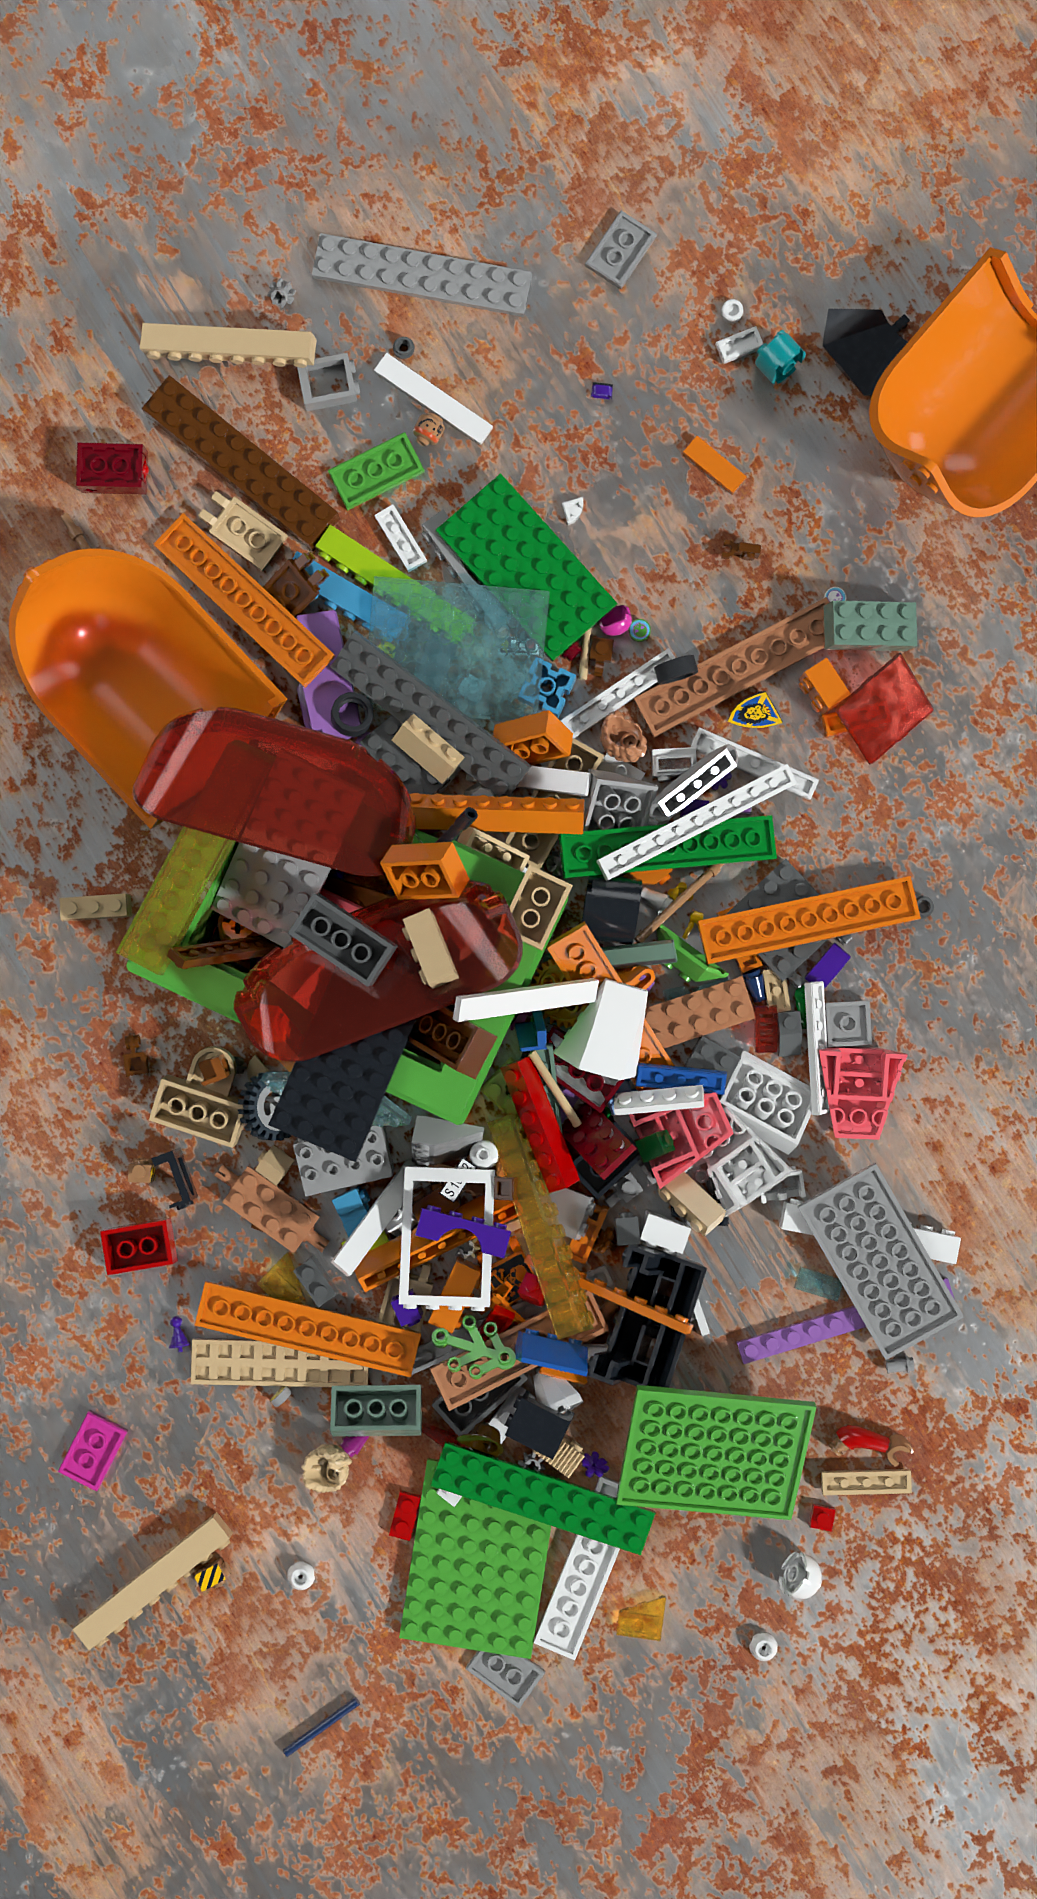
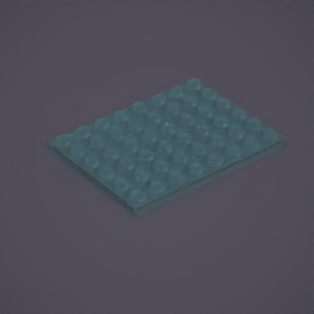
(465, 642)

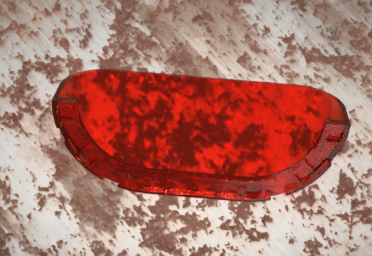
(276, 789)
(307, 1006)

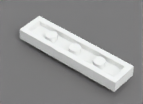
(659, 1100)

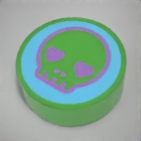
(639, 630)

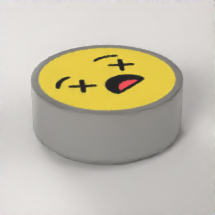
(280, 1396)

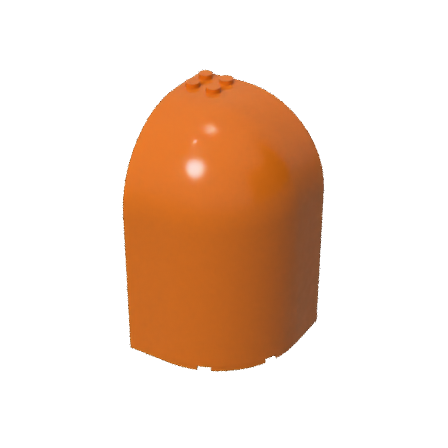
(964, 396)
(120, 654)

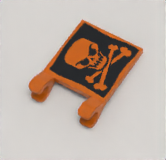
(509, 1269)

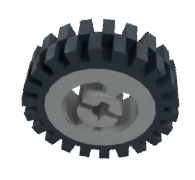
(258, 1112)

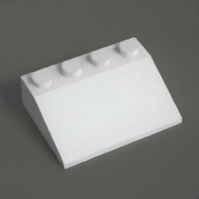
(768, 1102)

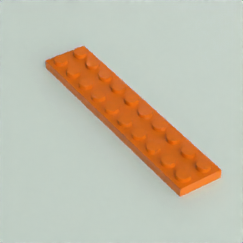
(244, 600)
(808, 920)
(583, 958)
(308, 1328)

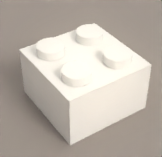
(664, 1232)

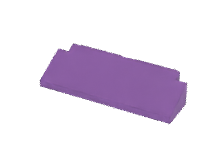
(328, 685)

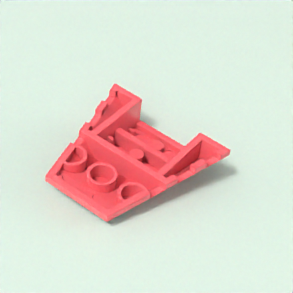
(860, 1088)
(693, 1134)

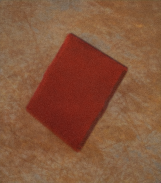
(884, 708)

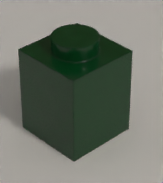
(655, 1145)

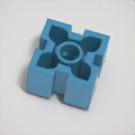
(560, 682)
(352, 1207)

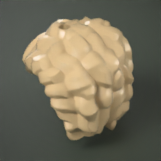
(326, 1468)

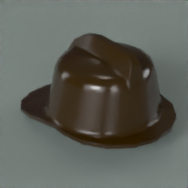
(483, 1439)

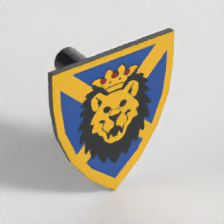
(755, 712)

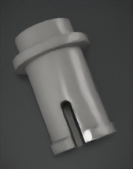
(900, 1365)

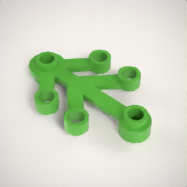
(477, 1349)

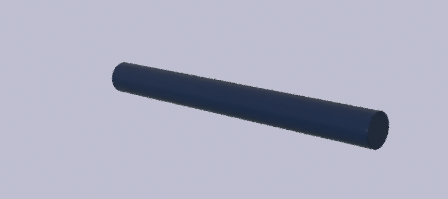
(320, 1727)

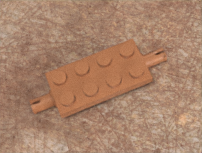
(271, 1209)

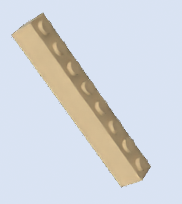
(228, 344)
(152, 1581)

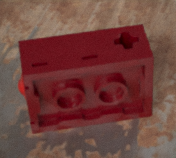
(112, 468)

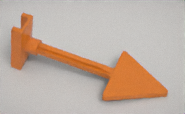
(497, 1296)

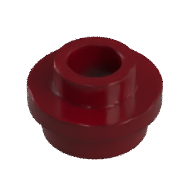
(572, 652)

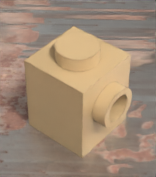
(274, 1164)

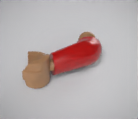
(858, 1437)

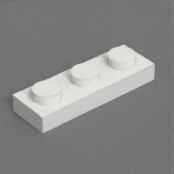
(400, 538)

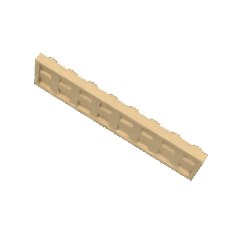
(268, 1365)

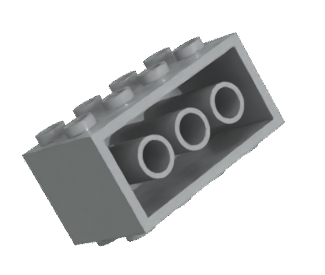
(327, 1171)

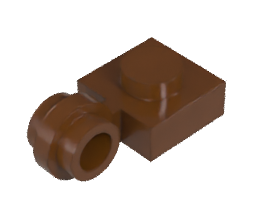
(135, 1062)

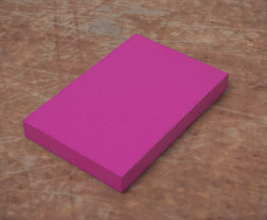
(93, 1450)

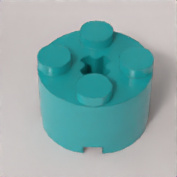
(779, 357)

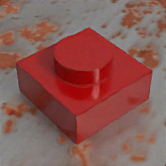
(822, 1517)

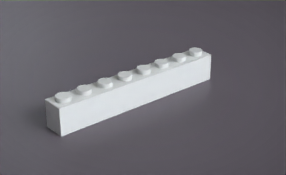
(939, 1245)

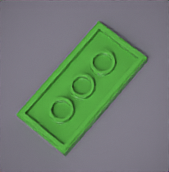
(376, 471)

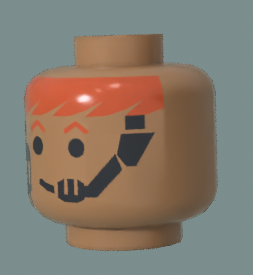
(428, 429)

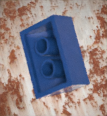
(551, 1352)

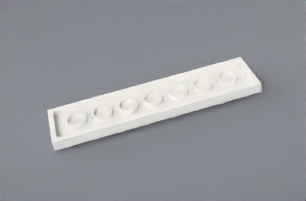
(577, 1590)

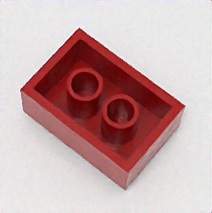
(138, 1246)

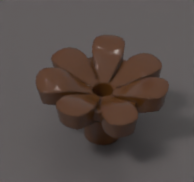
(604, 1241)

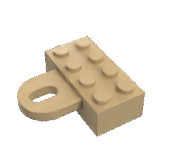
(200, 1109)

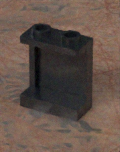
(537, 1425)

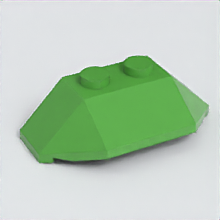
(690, 961)

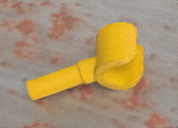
(694, 917)

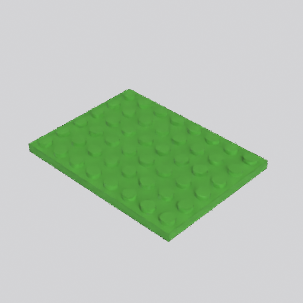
(715, 1452)
(474, 1575)

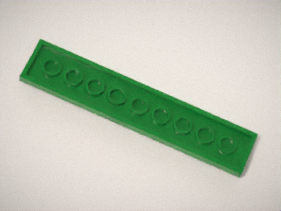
(725, 843)
(542, 1498)

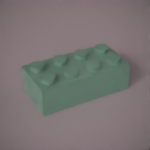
(870, 625)
(376, 1410)

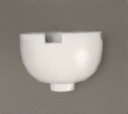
(801, 1576)

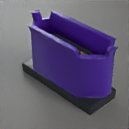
(602, 390)

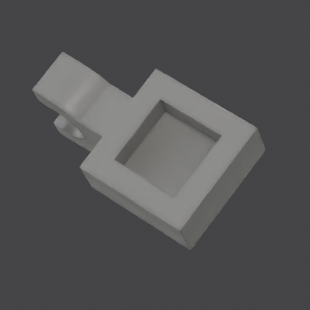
(625, 1188)

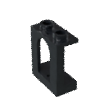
(181, 1175)

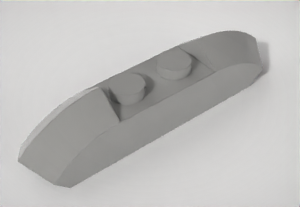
(694, 782)

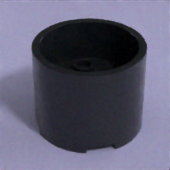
(612, 908)

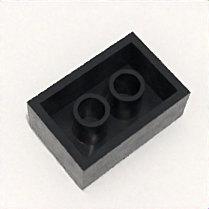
(593, 1181)

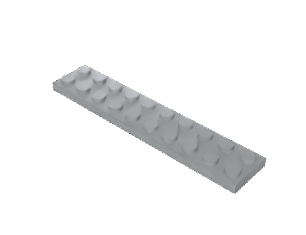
(422, 275)

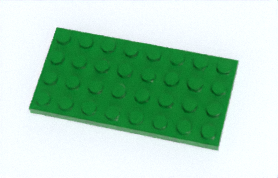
(514, 548)

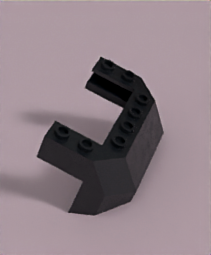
(633, 1332)

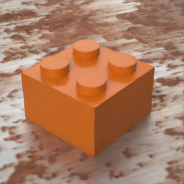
(823, 687)

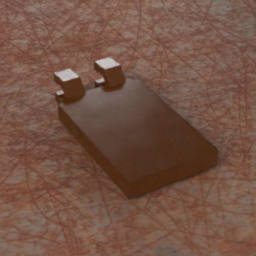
(293, 584)

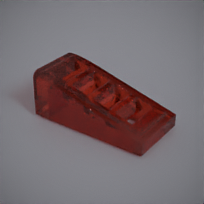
(765, 1043)
(440, 1435)

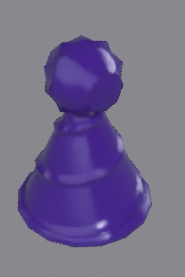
(178, 1338)

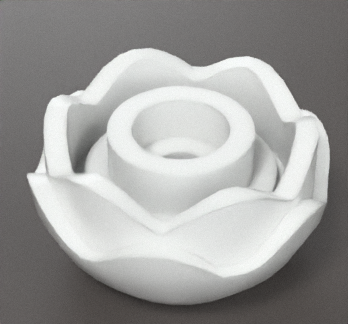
(303, 1569)
(760, 1640)

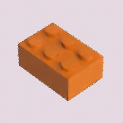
(536, 737)
(425, 871)
(460, 1283)

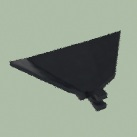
(863, 344)

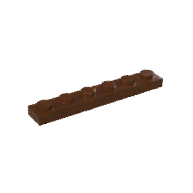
(221, 951)

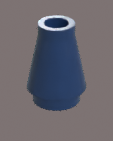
(755, 984)

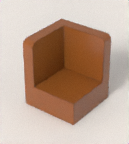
(214, 1069)

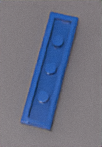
(673, 1076)

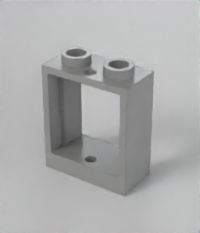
(330, 400)

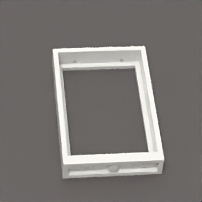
(444, 1175)

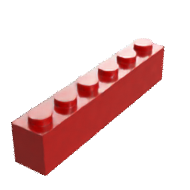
(540, 1124)

